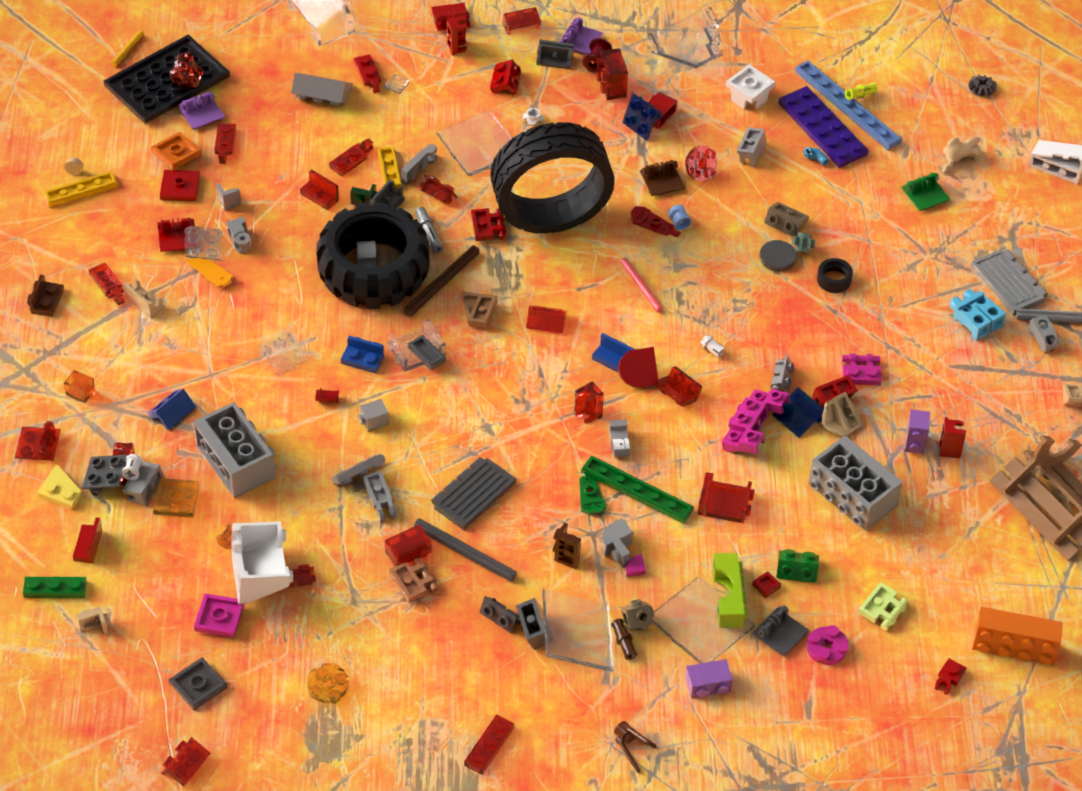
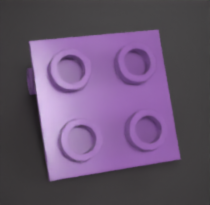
(580, 36)
(201, 111)

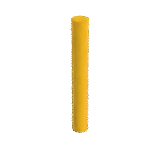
(127, 48)

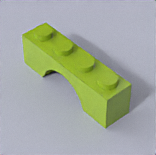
(731, 607)

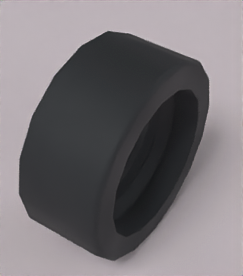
(830, 285)

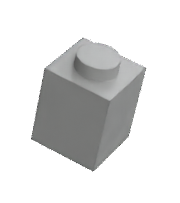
(373, 415)

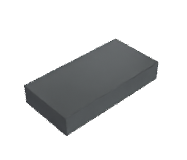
(426, 352)

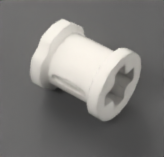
(132, 467)

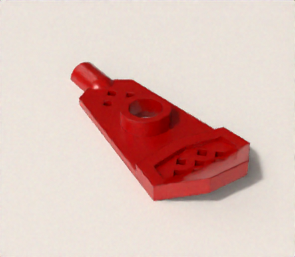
(644, 218)

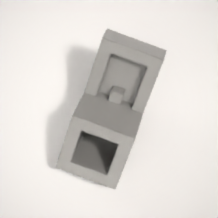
(366, 253)
(615, 539)

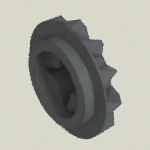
(982, 90)

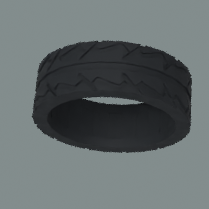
(545, 144)

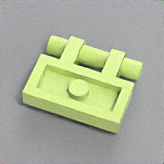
(878, 602)

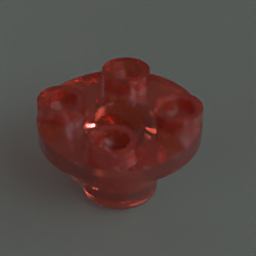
(186, 71)
(701, 163)

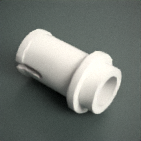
(712, 346)

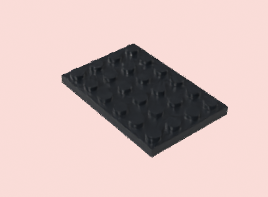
(147, 84)

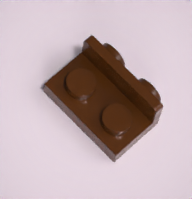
(45, 297)
(566, 547)

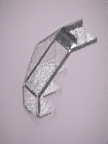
(690, 40)

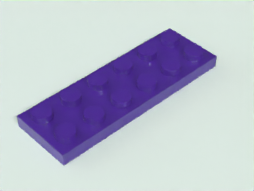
(823, 127)

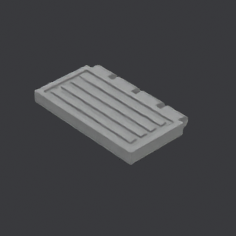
(1009, 280)

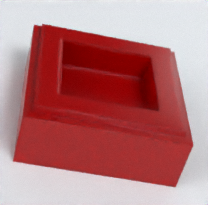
(766, 584)

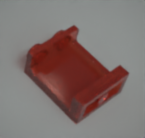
(725, 500)

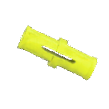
(854, 92)

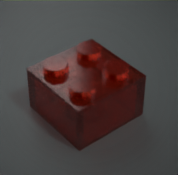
(612, 74)

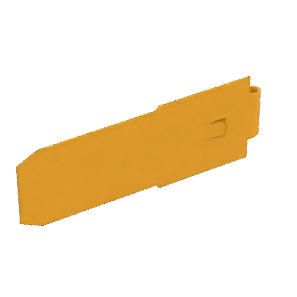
(211, 271)

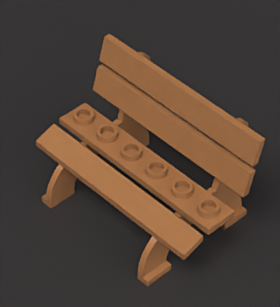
(1063, 481)

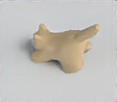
(958, 150)

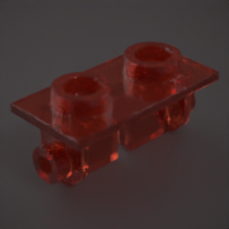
(433, 185)
(303, 575)

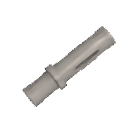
(427, 224)

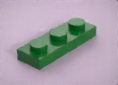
(54, 587)

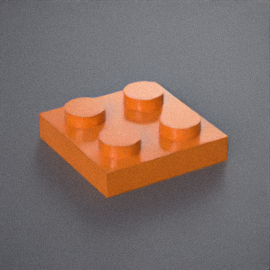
(176, 150)

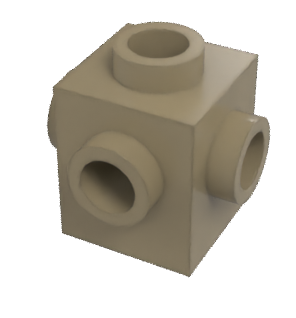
(637, 615)

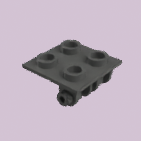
(104, 473)
(780, 631)

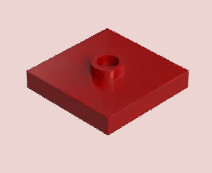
(179, 185)

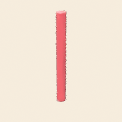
(642, 286)

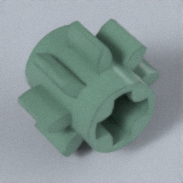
(803, 242)

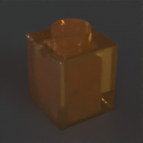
(79, 386)

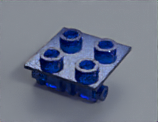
(641, 116)
(800, 413)

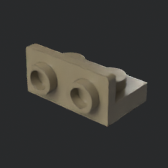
(785, 218)

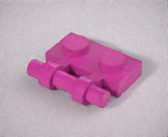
(862, 374)

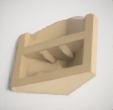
(1072, 395)
(841, 416)

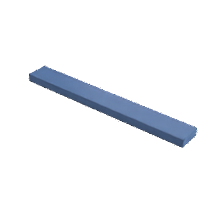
(850, 108)

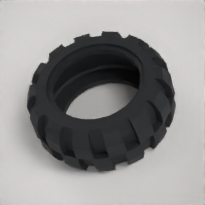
(373, 284)

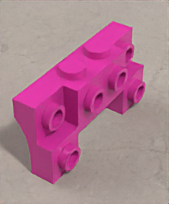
(749, 419)

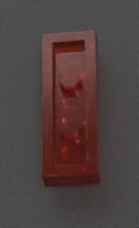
(489, 744)

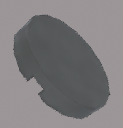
(777, 255)

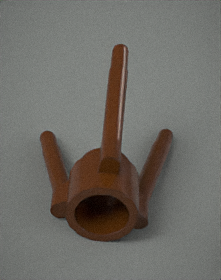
(626, 733)

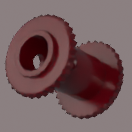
(596, 45)

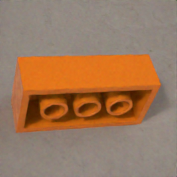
(1017, 635)

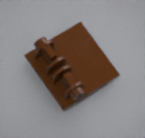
(662, 178)

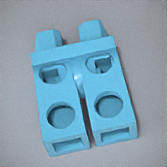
(977, 313)

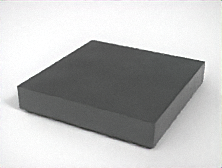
(198, 683)

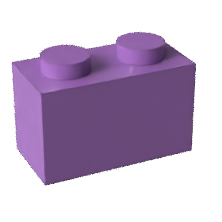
(917, 431)
(708, 678)

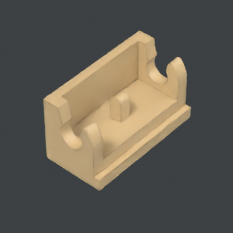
(143, 299)

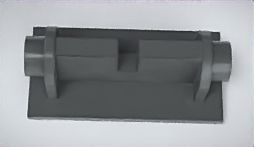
(498, 614)

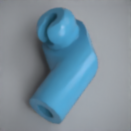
(816, 154)

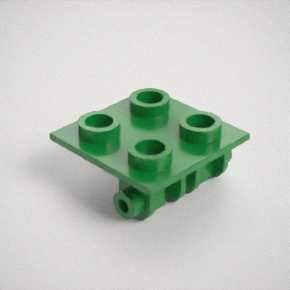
(925, 191)

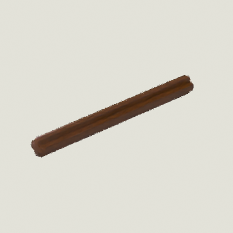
(441, 280)

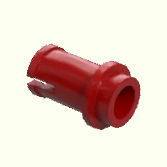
(327, 395)

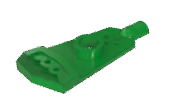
(590, 499)

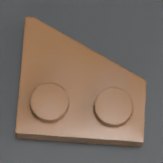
(479, 308)

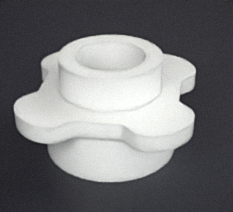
(533, 116)

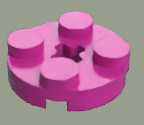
(829, 635)

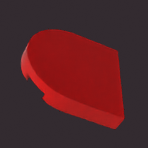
(639, 367)

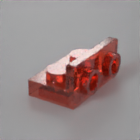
(186, 762)

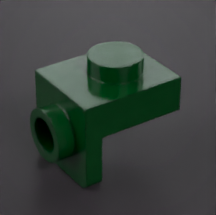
(361, 195)

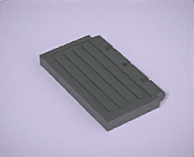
(473, 492)

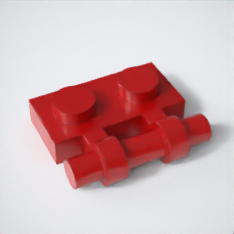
(483, 227)

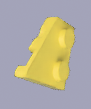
(60, 489)

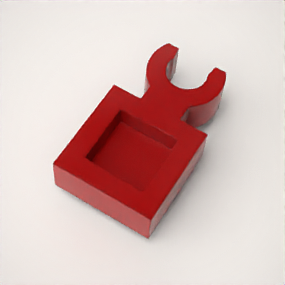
(950, 674)

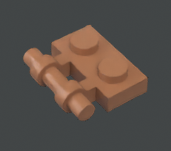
(409, 583)

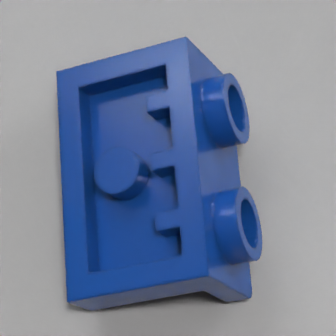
(363, 354)

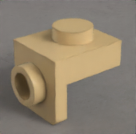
(93, 618)

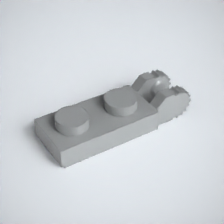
(418, 163)
(358, 469)
(379, 494)

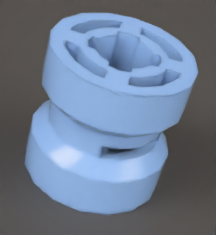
(679, 217)

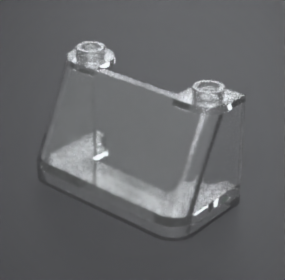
(327, 18)

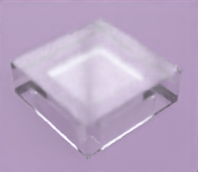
(396, 84)

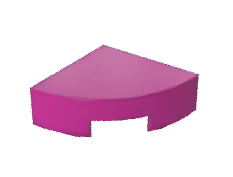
(635, 566)

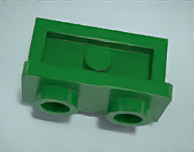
(797, 565)

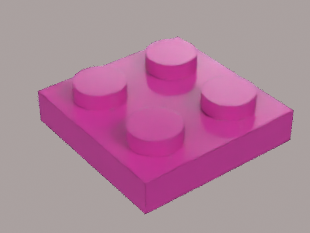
(218, 616)

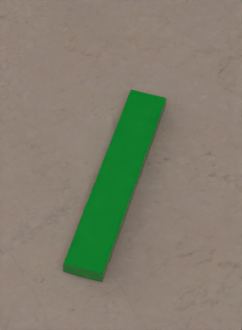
(637, 489)

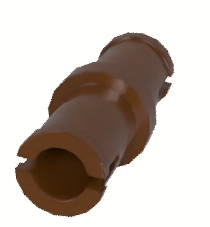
(624, 639)

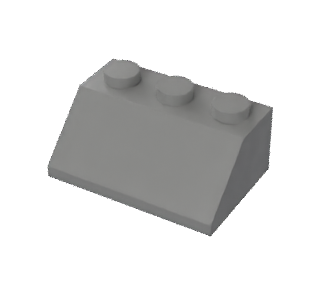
(321, 89)

